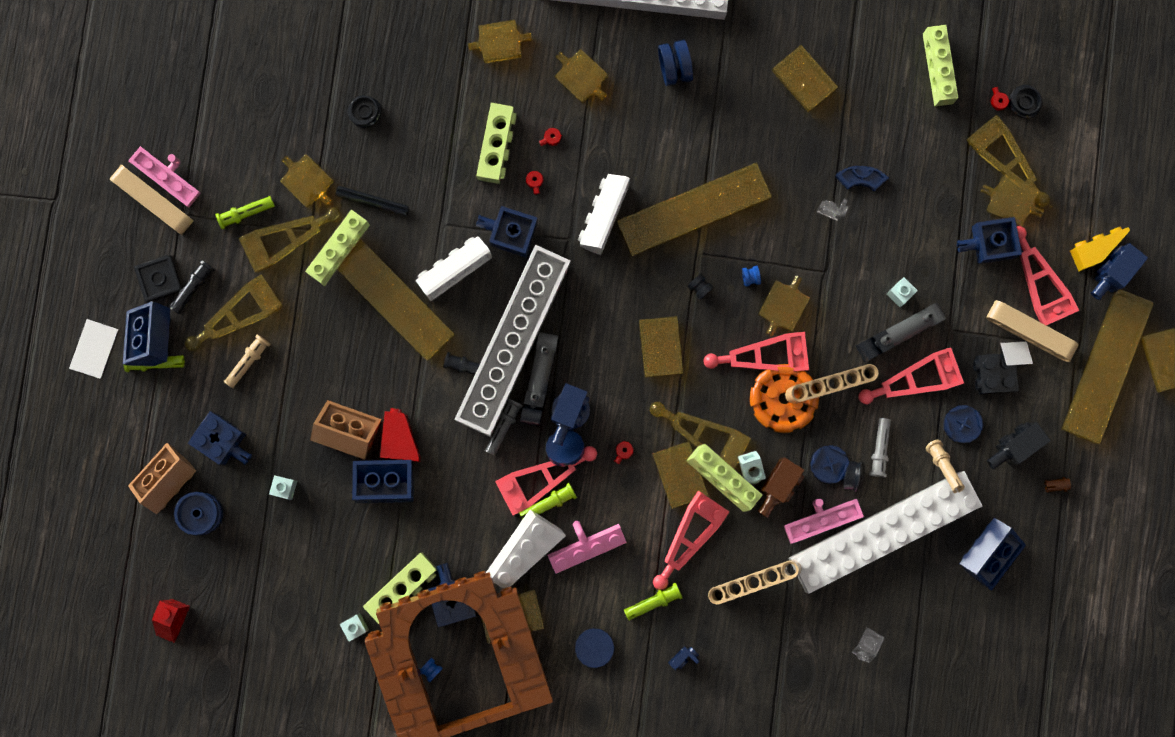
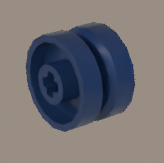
(675, 63)
(188, 507)

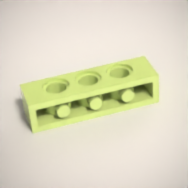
(940, 65)
(497, 114)
(337, 248)
(724, 478)
(419, 563)

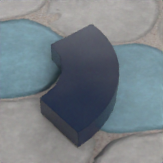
(863, 176)

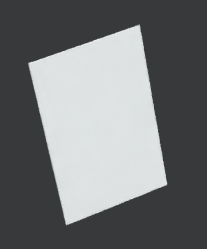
(93, 348)

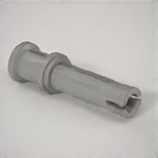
(880, 456)

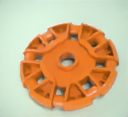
(773, 404)

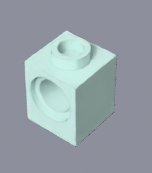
(902, 292)
(748, 461)
(283, 487)
(354, 627)

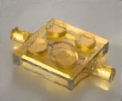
(499, 41)
(581, 76)
(306, 181)
(1012, 200)
(784, 306)

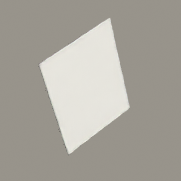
(1016, 353)

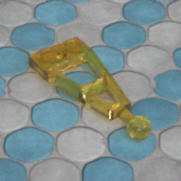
(988, 134)
(255, 248)
(263, 296)
(734, 446)

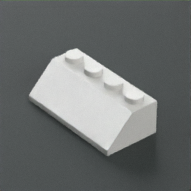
(604, 214)
(454, 268)

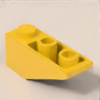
(1094, 252)

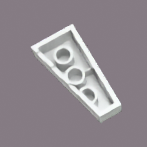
(524, 549)

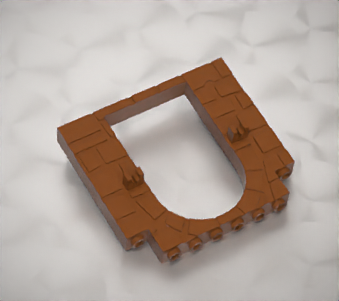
(510, 638)

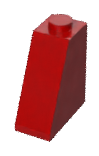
(398, 438)
(169, 619)

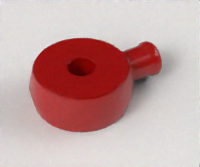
(999, 96)
(551, 141)
(534, 184)
(623, 455)

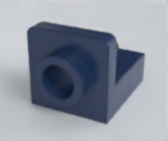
(680, 660)

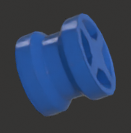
(751, 276)
(430, 670)

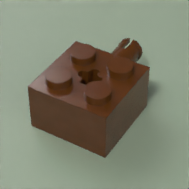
(780, 485)

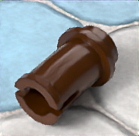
(1057, 485)

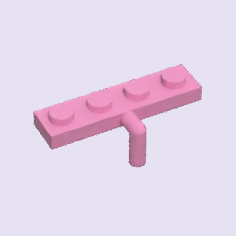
(165, 175)
(823, 520)
(586, 547)

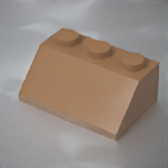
(345, 429)
(161, 479)

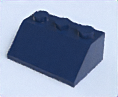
(146, 335)
(383, 481)
(992, 553)

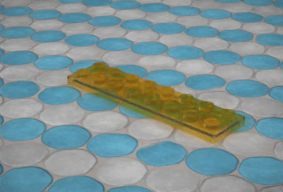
(694, 209)
(395, 300)
(1107, 366)

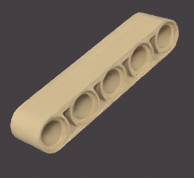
(151, 199)
(1032, 331)
(839, 379)
(745, 582)

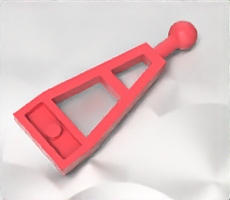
(1052, 311)
(795, 347)
(946, 368)
(513, 493)
(707, 509)

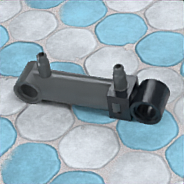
(900, 332)
(539, 379)

